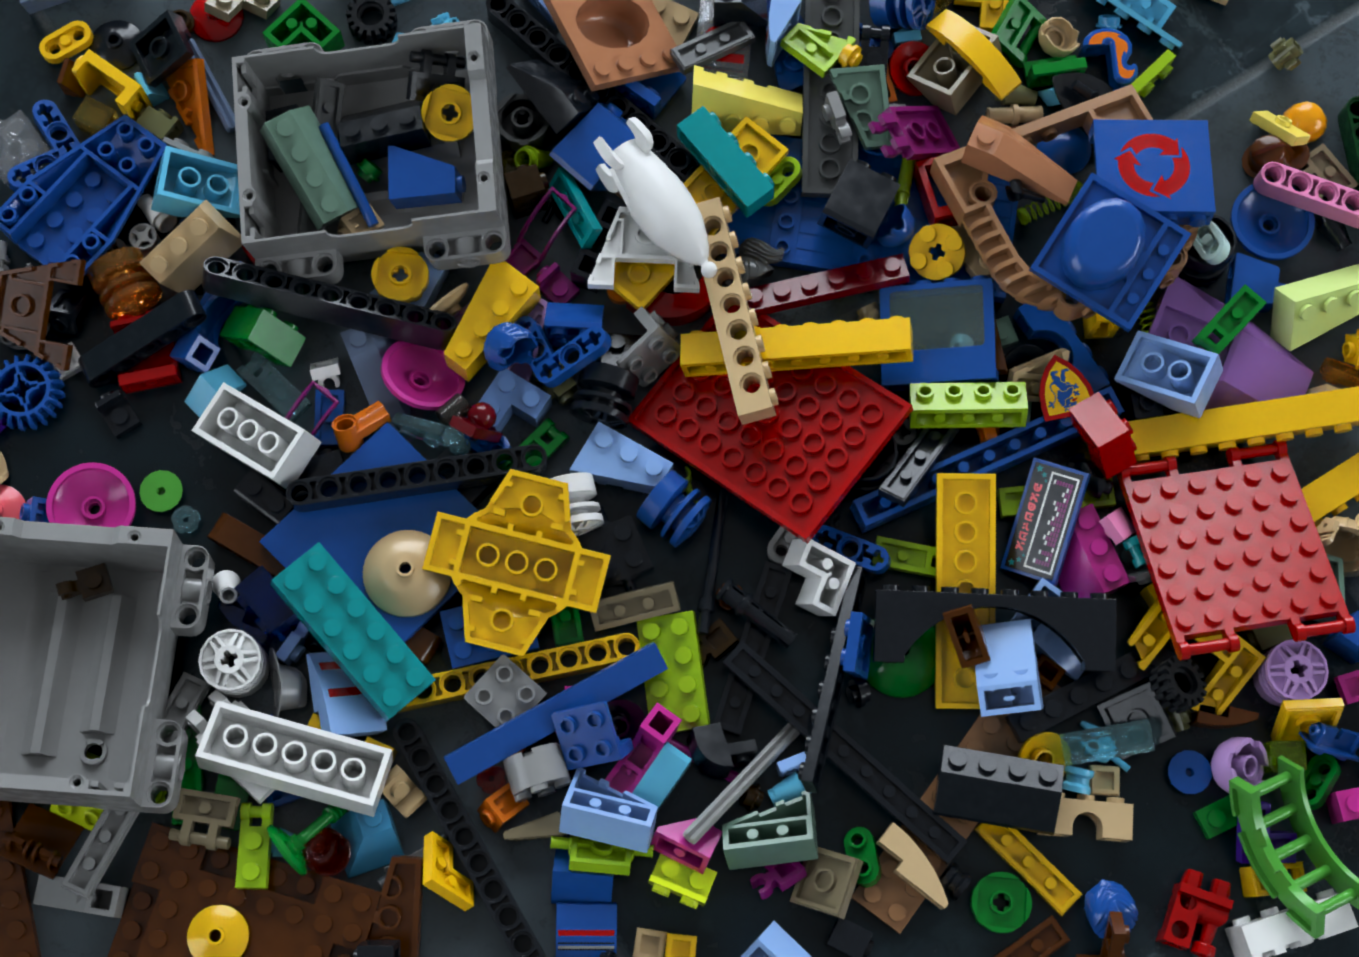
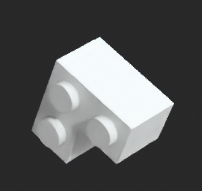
(824, 574)

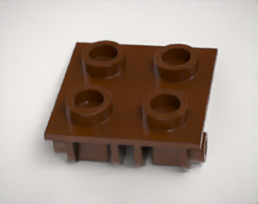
(40, 841)

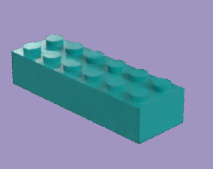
(352, 631)

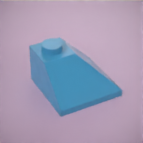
(371, 839)

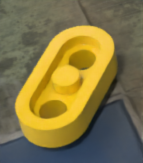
(66, 41)

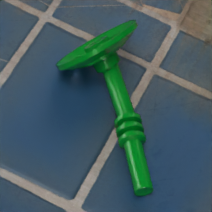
(291, 846)

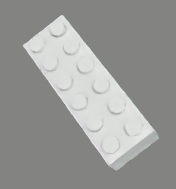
(294, 758)

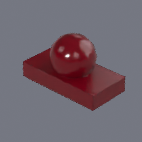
(479, 423)

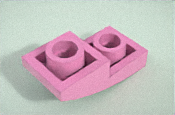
(1117, 525)

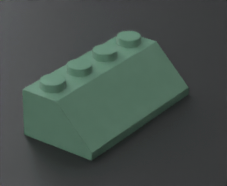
(309, 165)

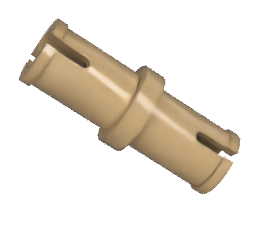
(1015, 114)

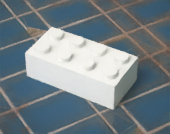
(256, 436)

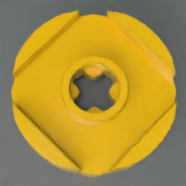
(435, 120)
(923, 260)
(390, 263)

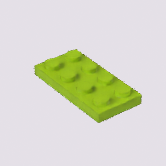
(682, 685)

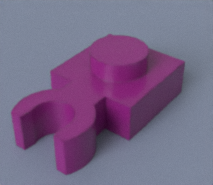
(778, 875)

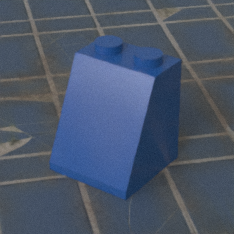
(577, 150)

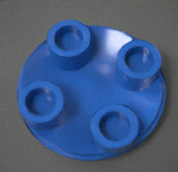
(1068, 150)

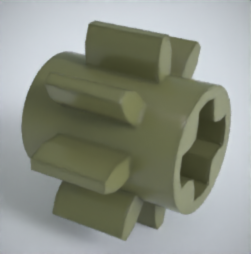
(1285, 54)

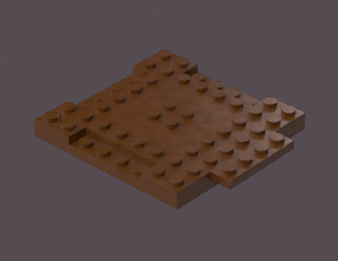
(290, 919)

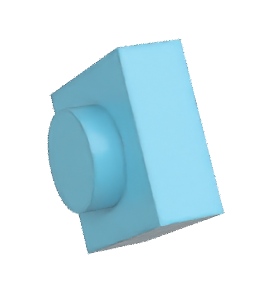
(905, 35)

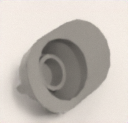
(288, 685)

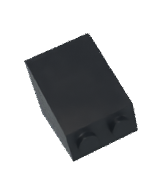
(859, 203)

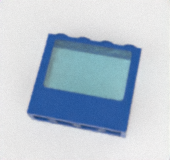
(950, 332)

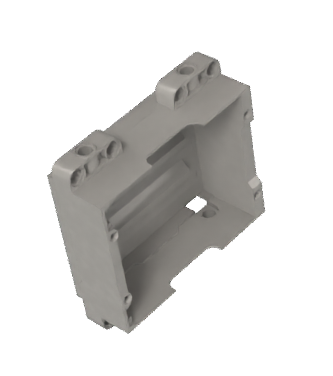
(372, 80)
(94, 667)

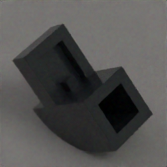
(714, 755)

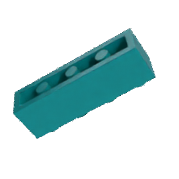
(725, 161)

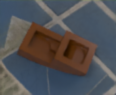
(1229, 718)

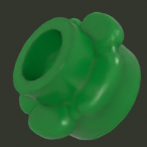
(369, 171)

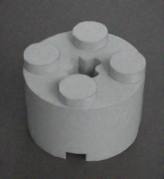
(537, 772)

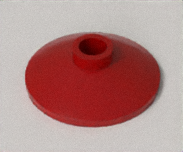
(212, 28)
(902, 57)

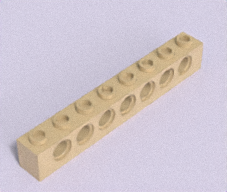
(749, 406)

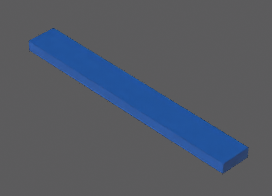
(538, 721)

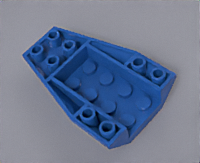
(84, 196)

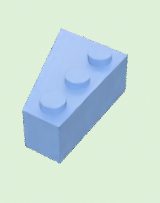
(620, 461)
(607, 815)

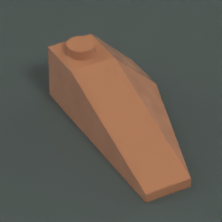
(1009, 156)

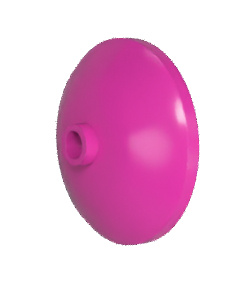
(419, 376)
(88, 486)

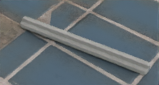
(740, 784)

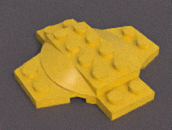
(516, 562)

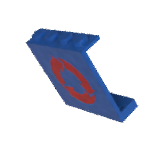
(1159, 165)

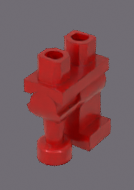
(1192, 906)

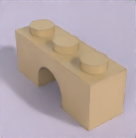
(1111, 818)

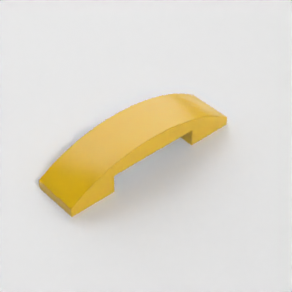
(977, 51)

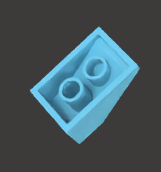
(191, 178)

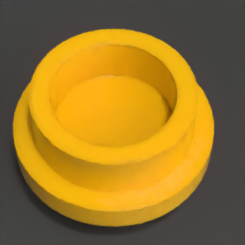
(850, 56)

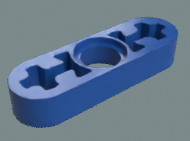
(872, 549)

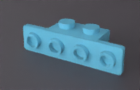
(1150, 15)

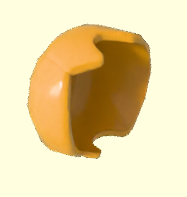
(1308, 118)

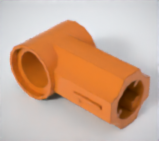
(352, 429)

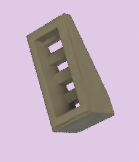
(536, 829)

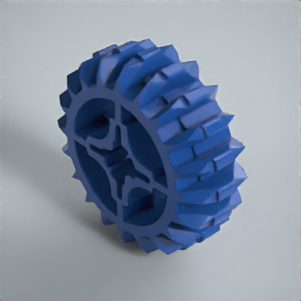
(48, 389)

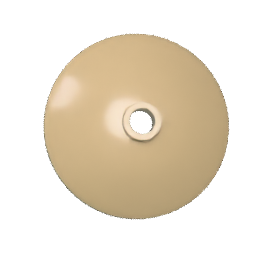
(398, 592)

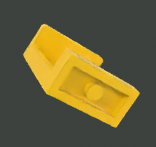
(95, 71)

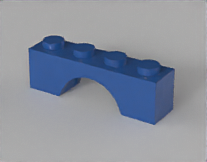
(1045, 325)
(200, 345)

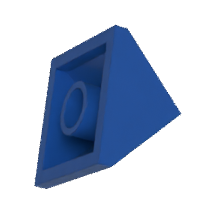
(578, 885)

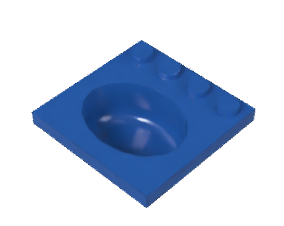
(1110, 252)

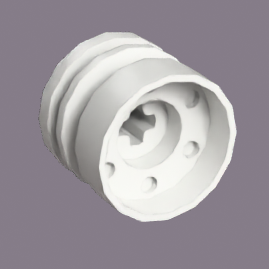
(583, 512)
(250, 665)

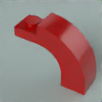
(681, 307)

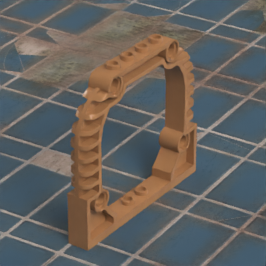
(964, 184)

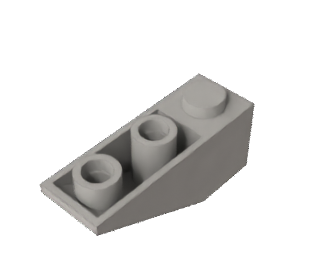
(105, 901)

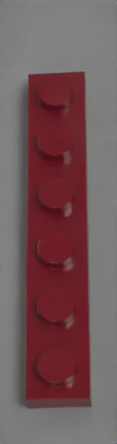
(829, 285)

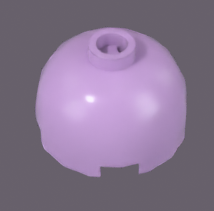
(1239, 758)

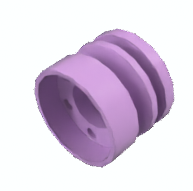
(1274, 676)

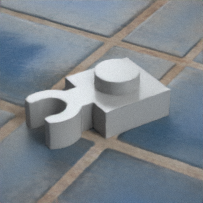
(835, 113)

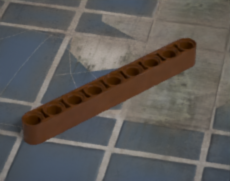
(245, 543)

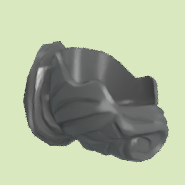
(757, 259)

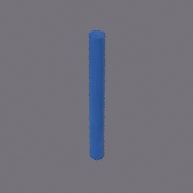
(348, 174)

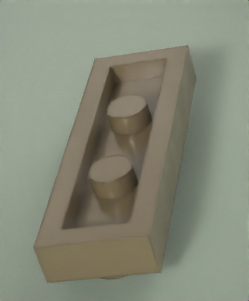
(636, 606)

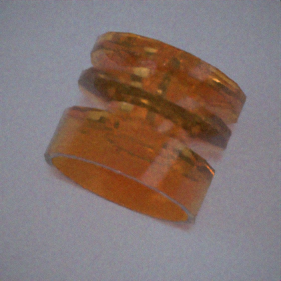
(123, 283)

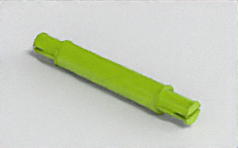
(905, 179)

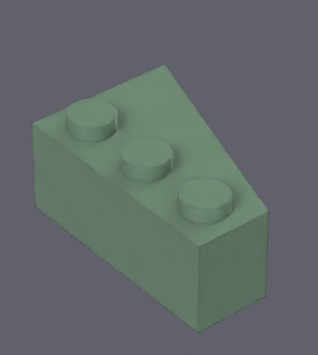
(772, 836)

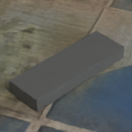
(712, 46)

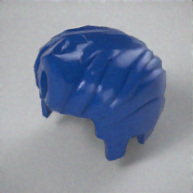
(508, 345)
(1108, 897)

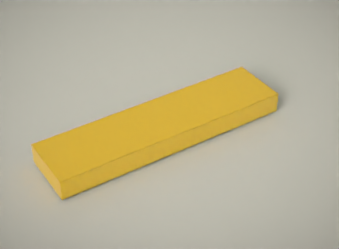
(1030, 866)

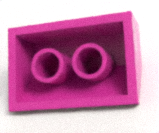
(1091, 559)

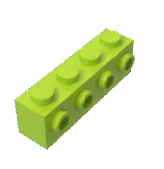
(968, 405)

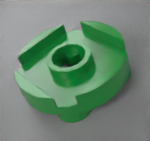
(1012, 915)

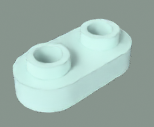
(1211, 244)

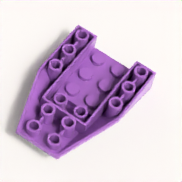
(1252, 362)

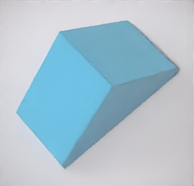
(209, 384)

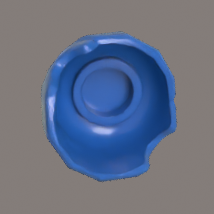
(898, 228)

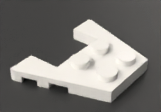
(629, 244)

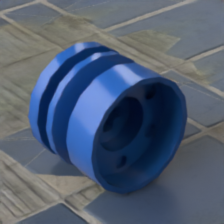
(903, 13)
(670, 505)

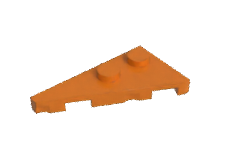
(190, 94)

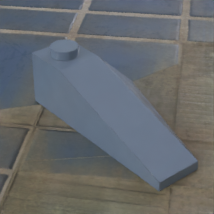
(366, 354)

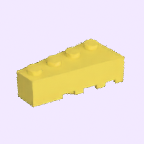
(732, 100)

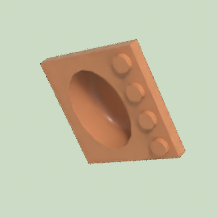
(614, 40)

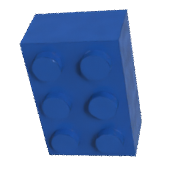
(467, 654)

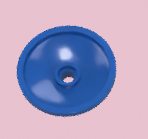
(1289, 225)

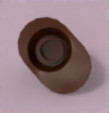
(1273, 149)

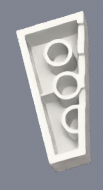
(1276, 931)

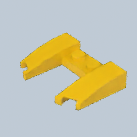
(1226, 677)

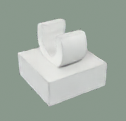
(326, 369)

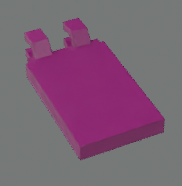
(915, 132)

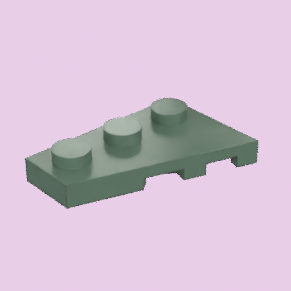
(864, 98)

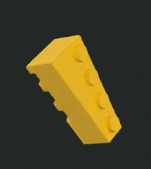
(500, 298)

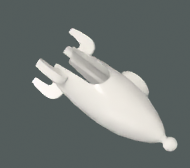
(656, 198)

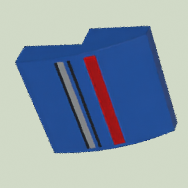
(585, 928)

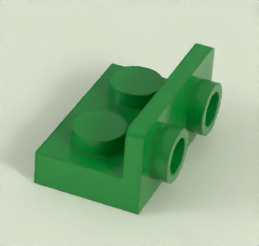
(1039, 72)

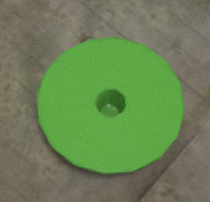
(161, 491)

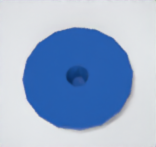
(1189, 772)

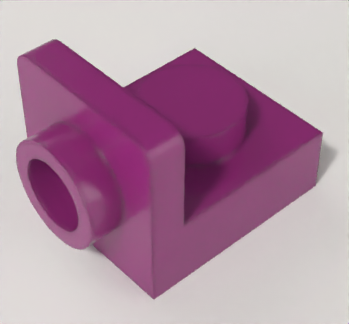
(556, 285)

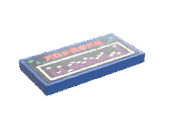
(1045, 521)

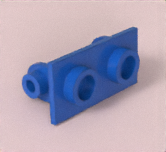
(1323, 739)

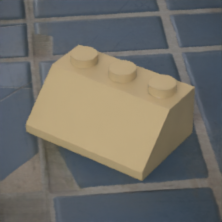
(181, 255)

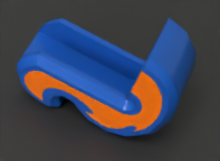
(1117, 52)

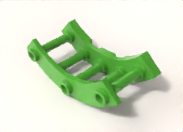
(1267, 861)

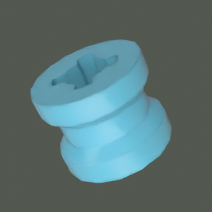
(1077, 779)

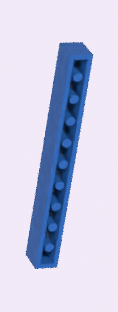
(986, 458)

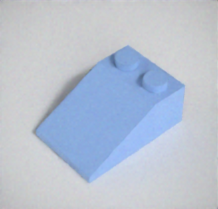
(1170, 373)

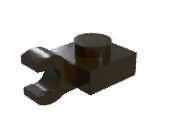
(90, 582)

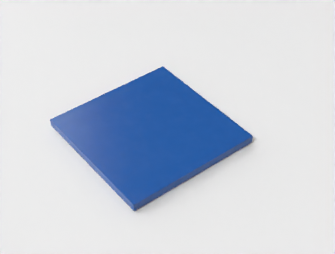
(354, 529)

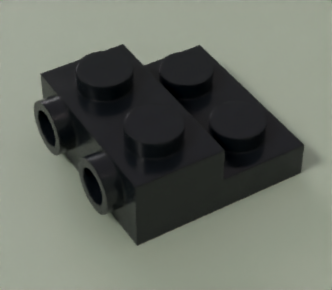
(162, 47)

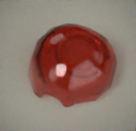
(327, 852)

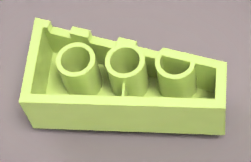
(1314, 306)

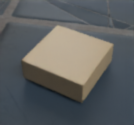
(1105, 781)
(649, 943)

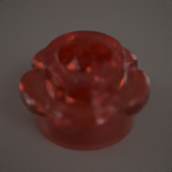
(490, 787)

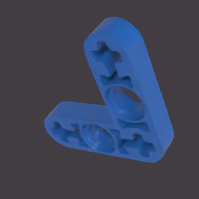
(58, 146)
(551, 358)

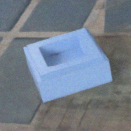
(789, 765)

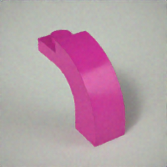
(650, 739)

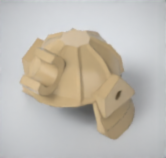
(1341, 540)

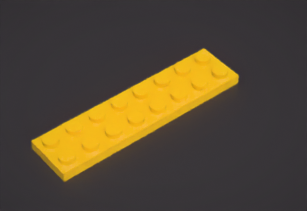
(645, 281)
(963, 561)

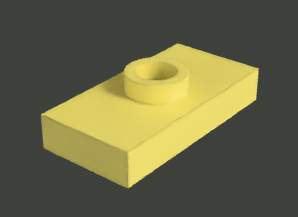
(1280, 127)

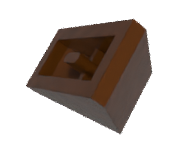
(967, 636)

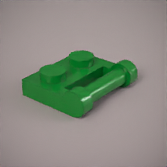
(1012, 26)

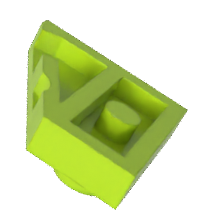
(815, 47)

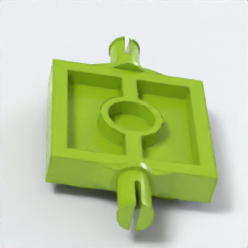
(596, 856)

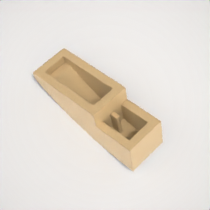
(913, 865)

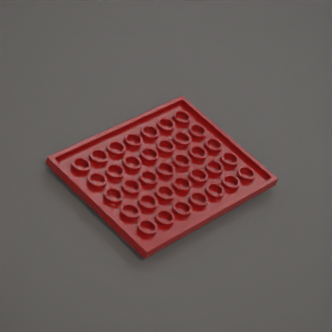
(784, 465)

